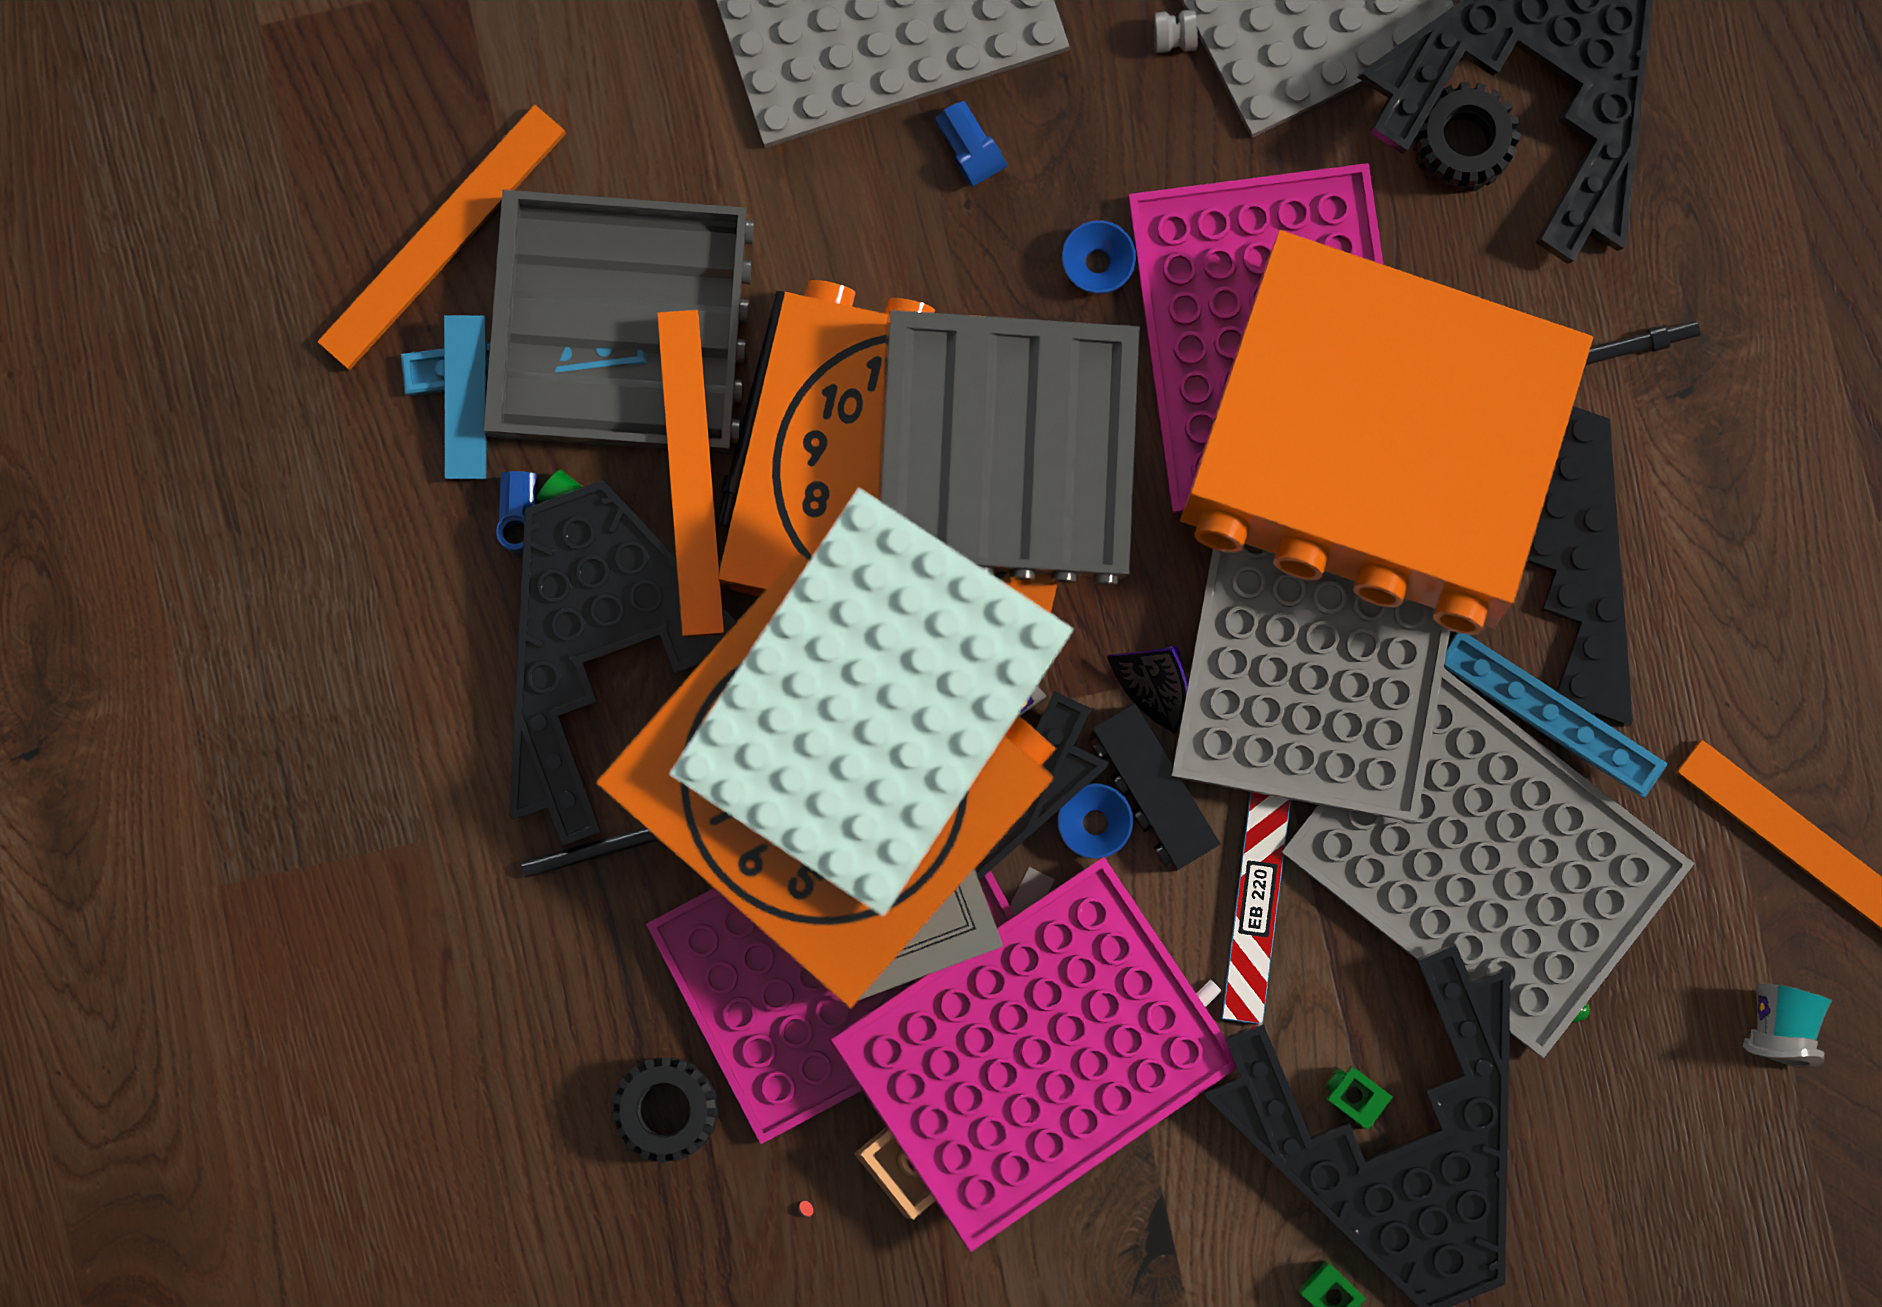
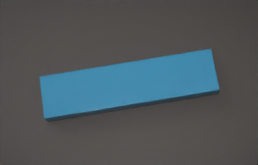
(465, 396)

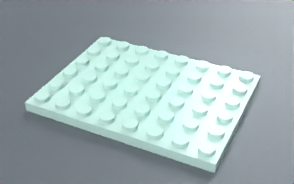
(871, 701)

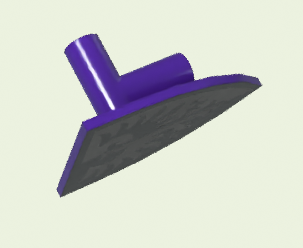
(1153, 683)

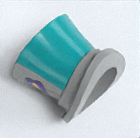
(1788, 1026)

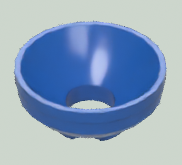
(1101, 237)
(1096, 798)

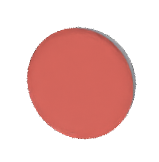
(805, 1209)

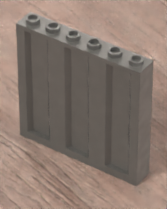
(595, 278)
(1013, 440)

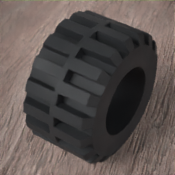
(1485, 111)
(628, 1115)

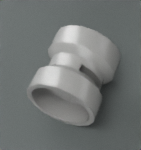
(1175, 31)

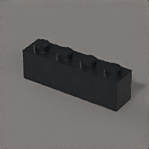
(1160, 799)

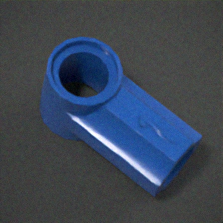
(975, 153)
(516, 494)

